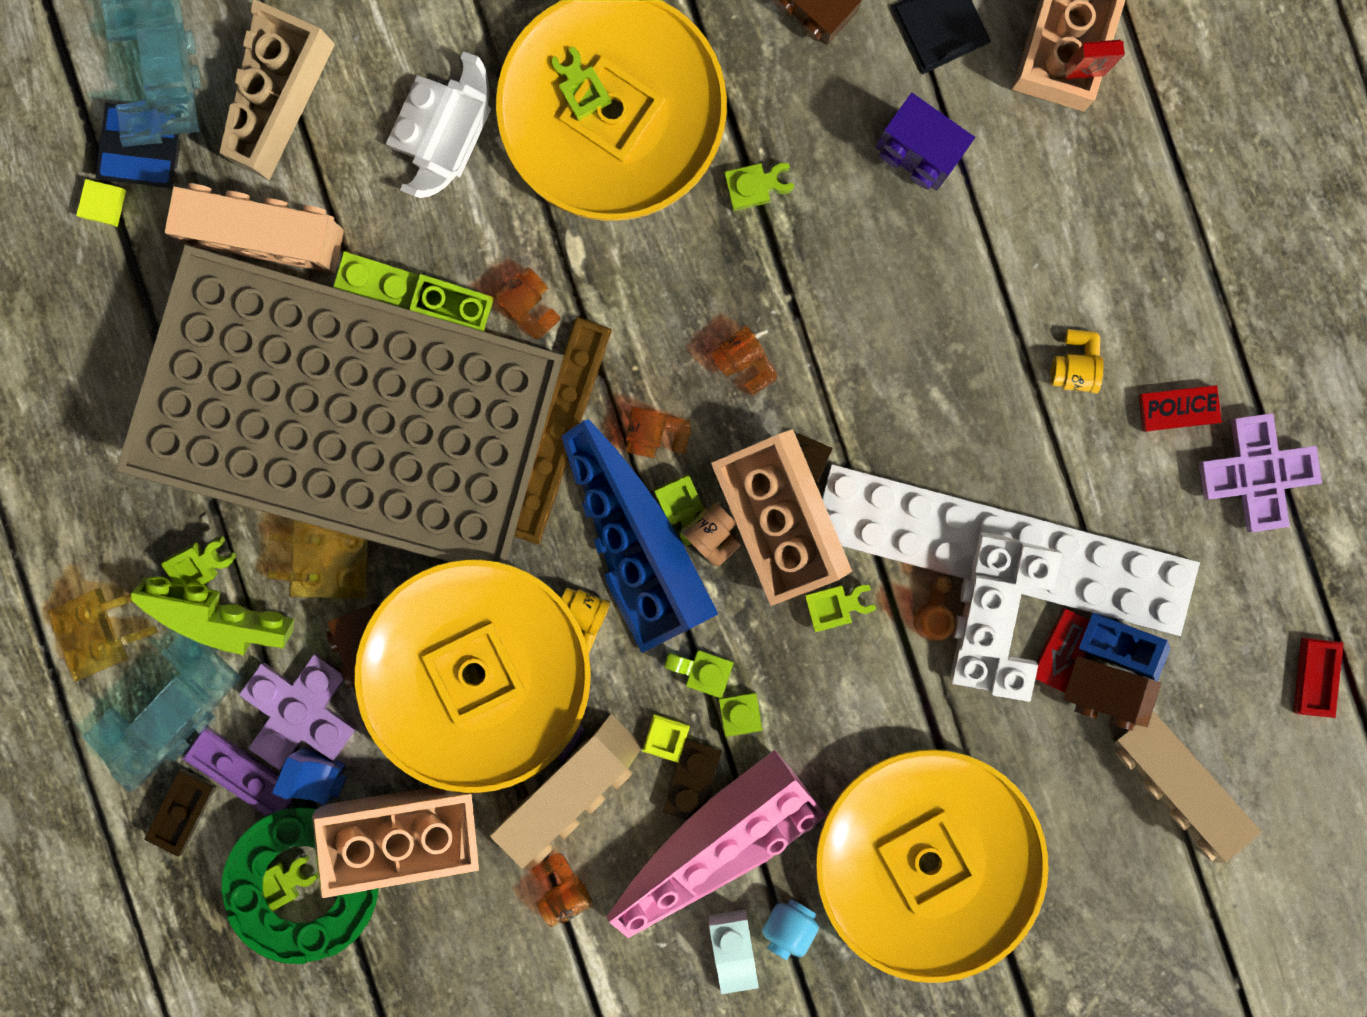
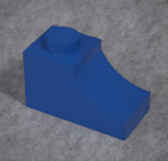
(1125, 647)
(310, 777)

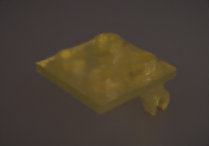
(323, 563)
(88, 634)

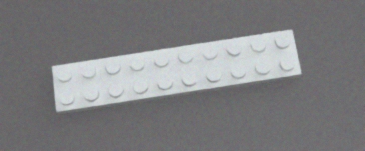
(944, 536)

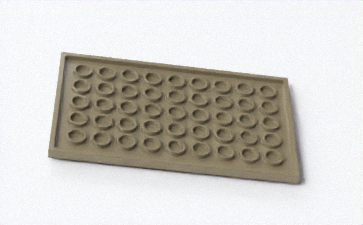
(339, 411)

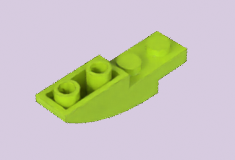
(413, 291)
(197, 615)

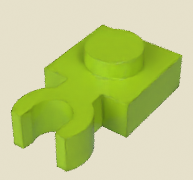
(594, 97)
(751, 186)
(679, 502)
(195, 565)
(832, 607)
(280, 884)

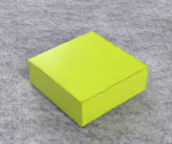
(101, 203)
(666, 738)

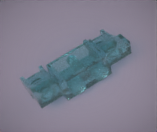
(165, 69)
(169, 720)

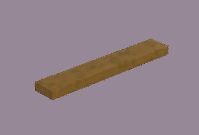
(568, 404)

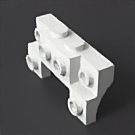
(991, 612)

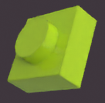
(740, 714)

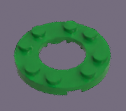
(261, 926)

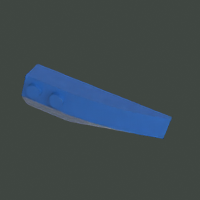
(642, 551)

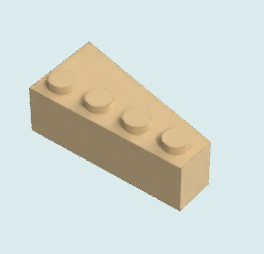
(273, 87)
(1187, 789)
(567, 793)

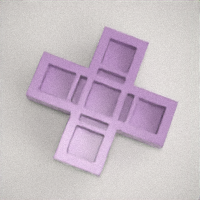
(1260, 473)
(297, 711)

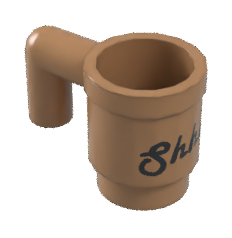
(709, 531)

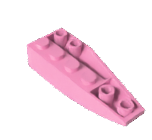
(719, 843)

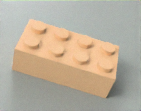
(1054, 38)
(254, 229)
(781, 517)

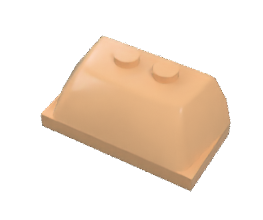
(393, 840)

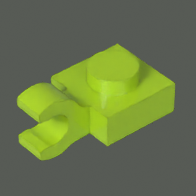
(705, 673)

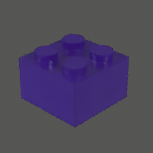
(923, 143)

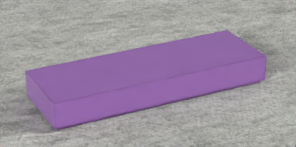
(236, 771)

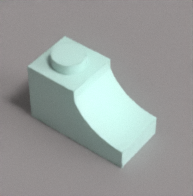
(733, 951)

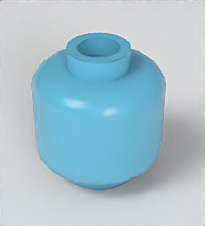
(790, 929)

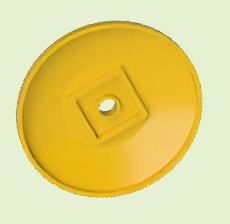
(646, 61)
(461, 731)
(940, 920)

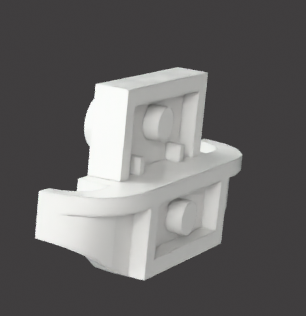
(442, 126)

